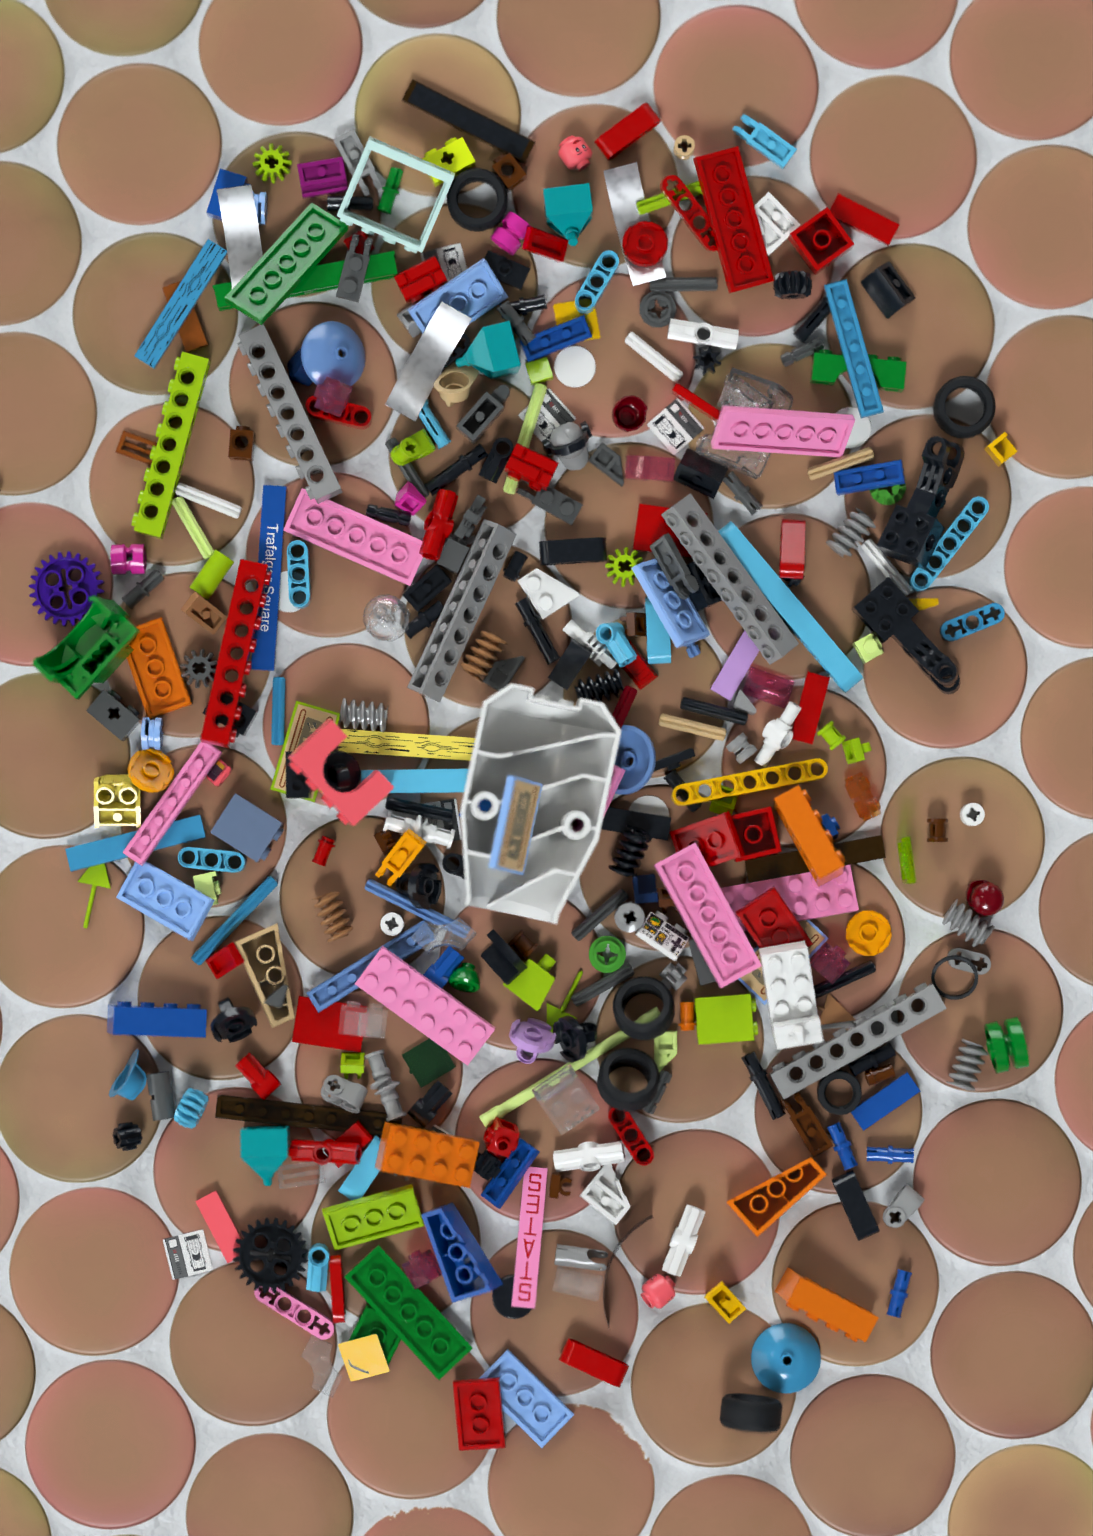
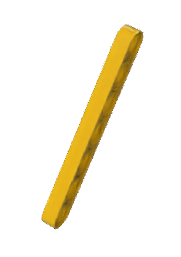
(759, 776)

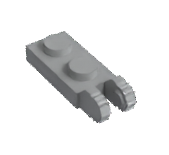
(351, 151)

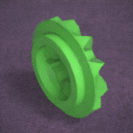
(885, 498)
(615, 947)

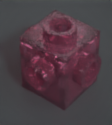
(332, 396)
(830, 962)
(421, 1268)

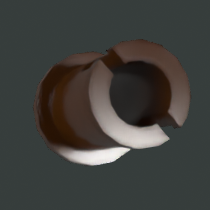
(879, 1074)

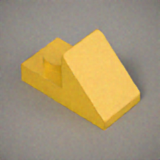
(725, 1302)

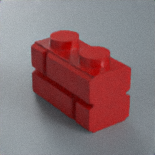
(420, 280)
(530, 467)

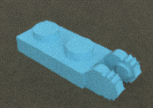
(766, 142)

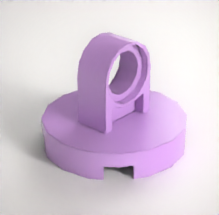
(532, 1037)

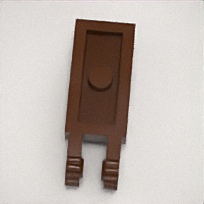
(808, 1127)

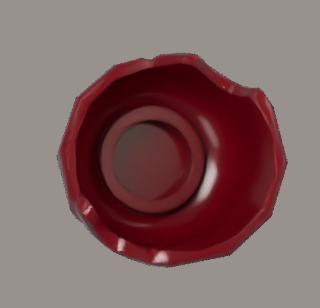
(629, 413)

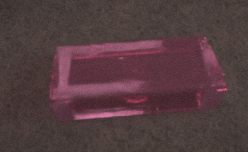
(768, 687)

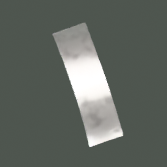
(624, 191)
(240, 229)
(427, 361)

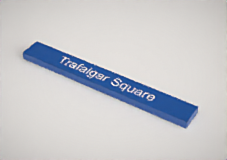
(270, 553)

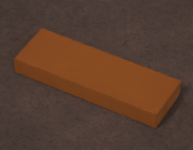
(191, 331)

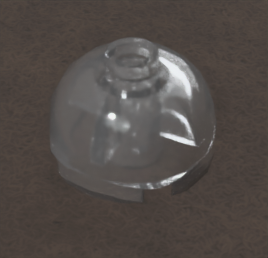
(386, 617)

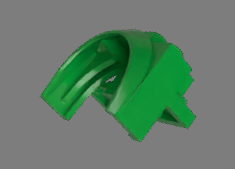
(90, 649)

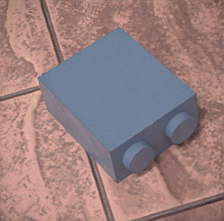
(247, 828)

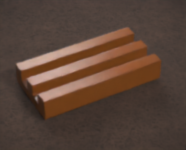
(122, 442)

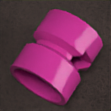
(511, 233)
(120, 562)

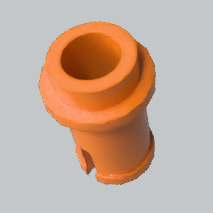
(687, 1016)

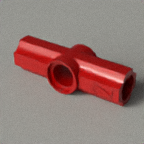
(438, 524)
(338, 1151)

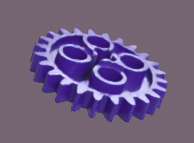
(45, 593)

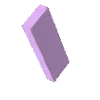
(735, 667)

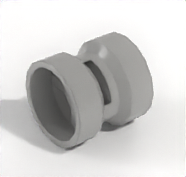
(738, 743)

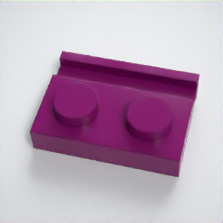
(322, 177)

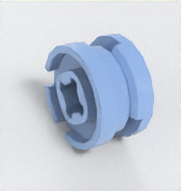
(261, 198)
(152, 733)

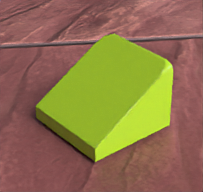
(539, 371)
(723, 805)

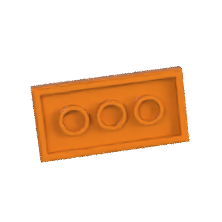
(157, 670)

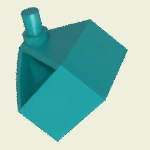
(568, 210)
(493, 352)
(265, 1149)

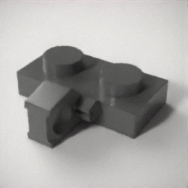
(471, 517)

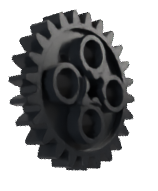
(267, 1277)

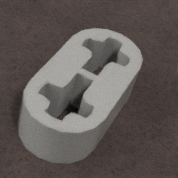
(971, 956)

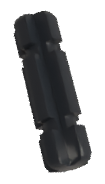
(388, 515)

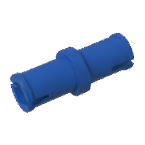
(842, 1146)
(890, 1154)
(899, 1293)

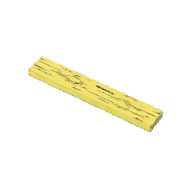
(407, 745)

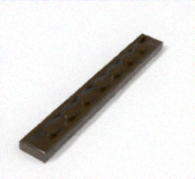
(298, 1114)

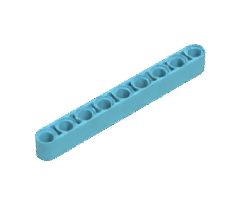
(792, 610)

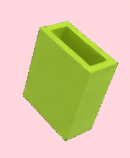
(725, 1018)

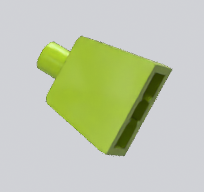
(534, 982)

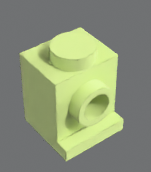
(868, 648)
(207, 885)

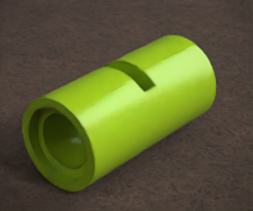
(211, 574)

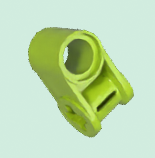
(412, 448)

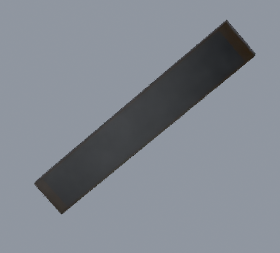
(468, 121)

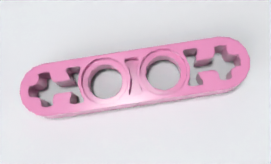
(292, 1313)

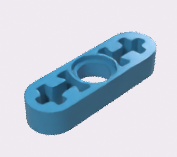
(990, 622)

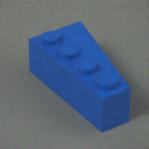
(156, 1021)
(459, 1254)

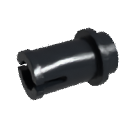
(515, 566)

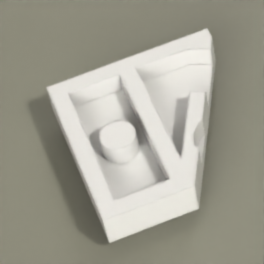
(774, 222)
(546, 592)
(606, 1195)

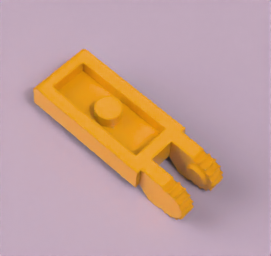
(401, 855)

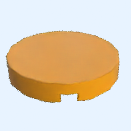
(150, 770)
(868, 933)

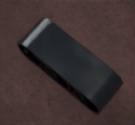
(573, 551)
(855, 1205)

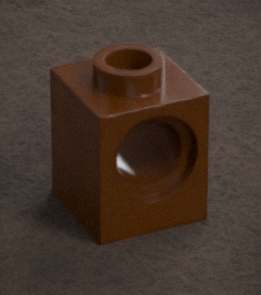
(509, 181)
(241, 454)

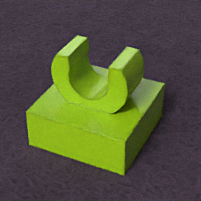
(854, 750)
(352, 1063)

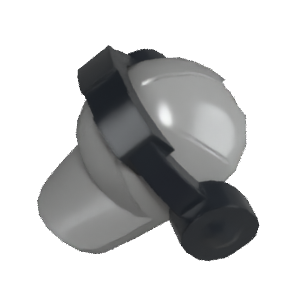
(569, 444)

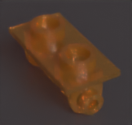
(861, 787)

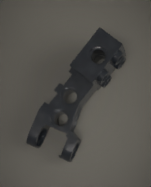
(915, 530)
(889, 615)

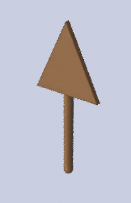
(833, 1012)

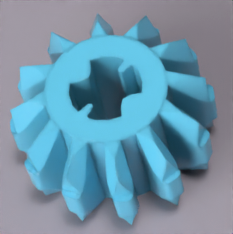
(191, 1108)

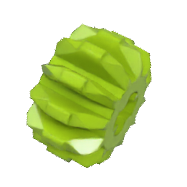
(264, 168)
(616, 569)

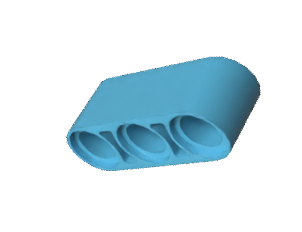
(602, 272)
(295, 563)
(657, 637)
(223, 859)
(362, 1173)

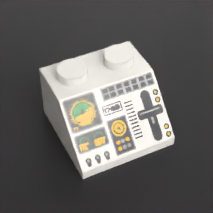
(662, 935)

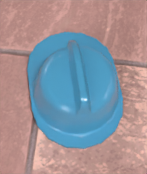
(130, 1081)

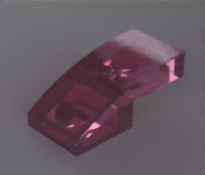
(649, 468)

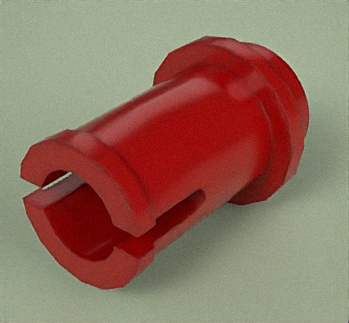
(323, 850)

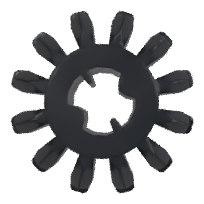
(792, 284)

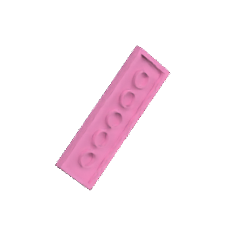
(782, 431)
(356, 537)
(800, 894)
(707, 915)
(425, 1005)

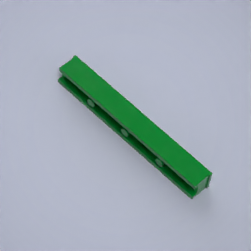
(325, 278)

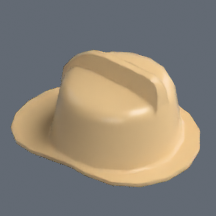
(455, 383)

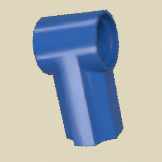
(444, 967)

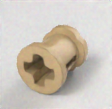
(689, 143)

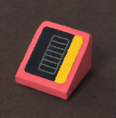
(219, 773)

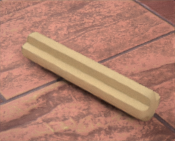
(840, 463)
(692, 727)

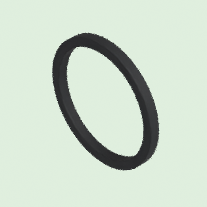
(955, 957)

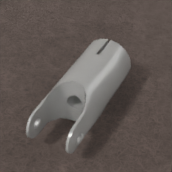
(579, 1257)

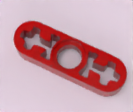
(337, 1288)

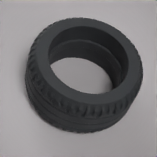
(466, 178)
(981, 390)
(638, 986)
(628, 1058)
(751, 1413)

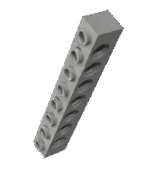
(259, 338)
(730, 579)
(462, 610)
(931, 1006)

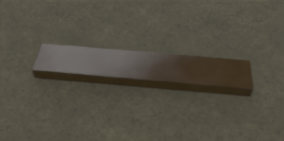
(792, 862)

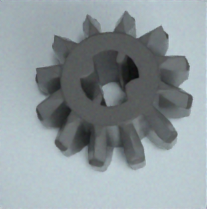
(191, 668)

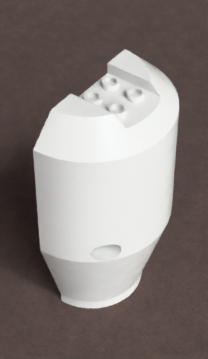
(574, 759)

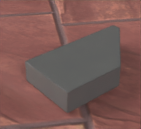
(608, 463)
(503, 672)

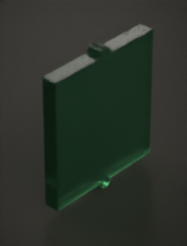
(428, 1062)

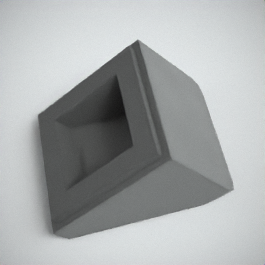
(277, 998)

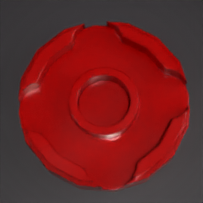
(645, 243)

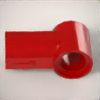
(261, 1080)

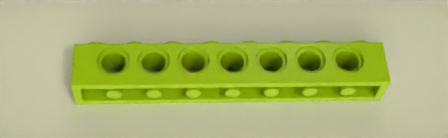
(185, 364)

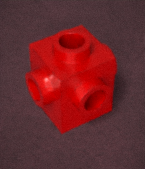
(501, 1138)

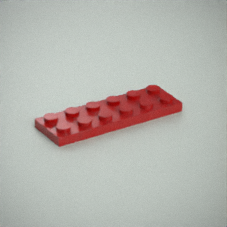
(733, 219)

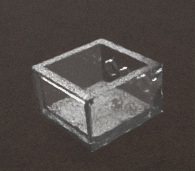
(565, 1099)

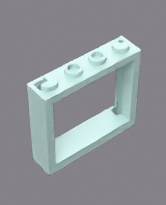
(370, 226)

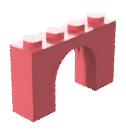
(309, 761)

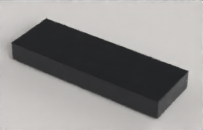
(655, 825)

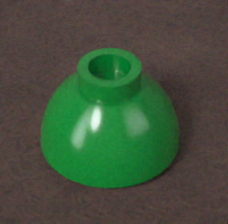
(465, 978)

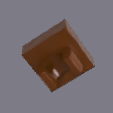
(635, 624)
(387, 840)
(664, 899)
(556, 1185)

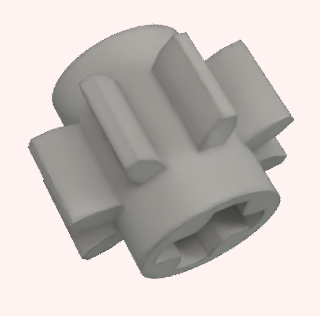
(673, 975)

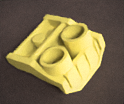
(116, 801)

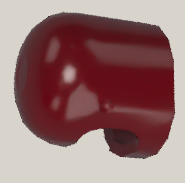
(986, 898)

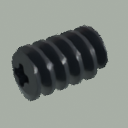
(600, 687)
(632, 852)

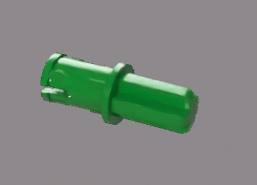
(390, 190)

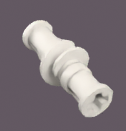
(427, 832)

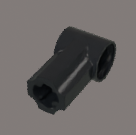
(496, 462)
(426, 1108)

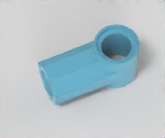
(616, 643)
(317, 1269)

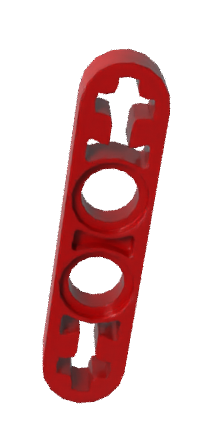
(689, 215)

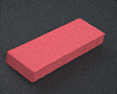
(220, 1224)

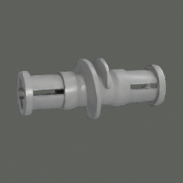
(385, 1085)

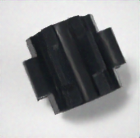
(703, 354)
(127, 1136)
(487, 1165)

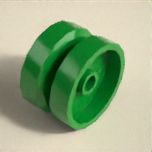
(1006, 1044)

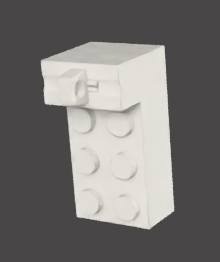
(790, 995)

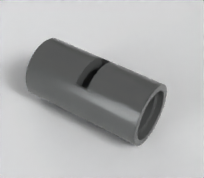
(162, 1097)

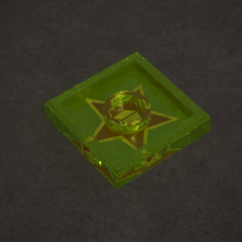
(906, 860)

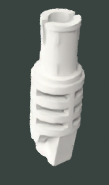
(600, 652)

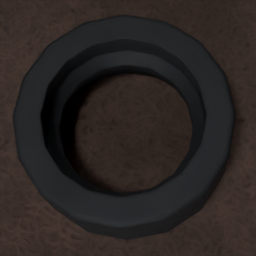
(839, 1110)

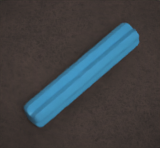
(278, 711)

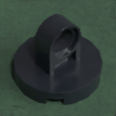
(341, 771)
(422, 885)
(232, 1022)
(574, 1037)

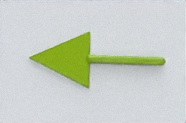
(96, 877)
(554, 1013)

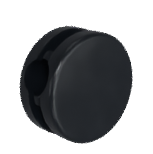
(503, 1300)

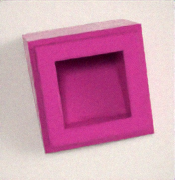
(409, 499)

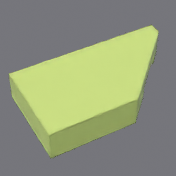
(665, 1048)

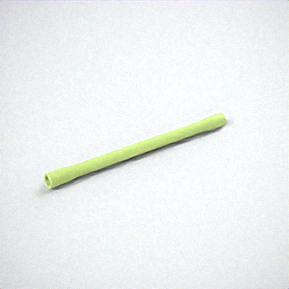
(593, 1053)

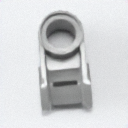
(346, 1093)
(904, 1203)

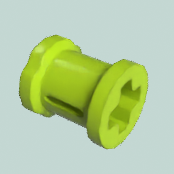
(831, 735)

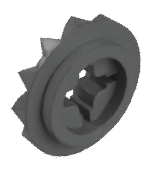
(648, 303)

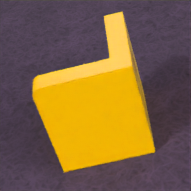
(1000, 449)

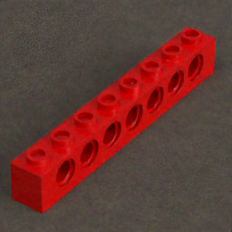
(247, 572)

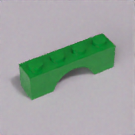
(887, 373)

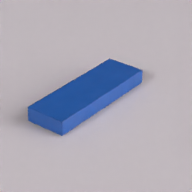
(557, 338)
(869, 477)
(885, 1101)
(511, 1173)

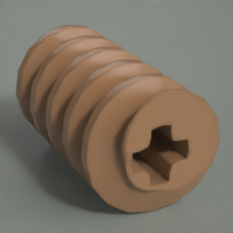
(482, 655)
(333, 916)

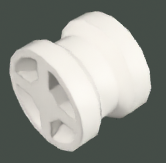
(967, 814)
(393, 926)

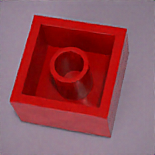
(821, 241)
(756, 833)

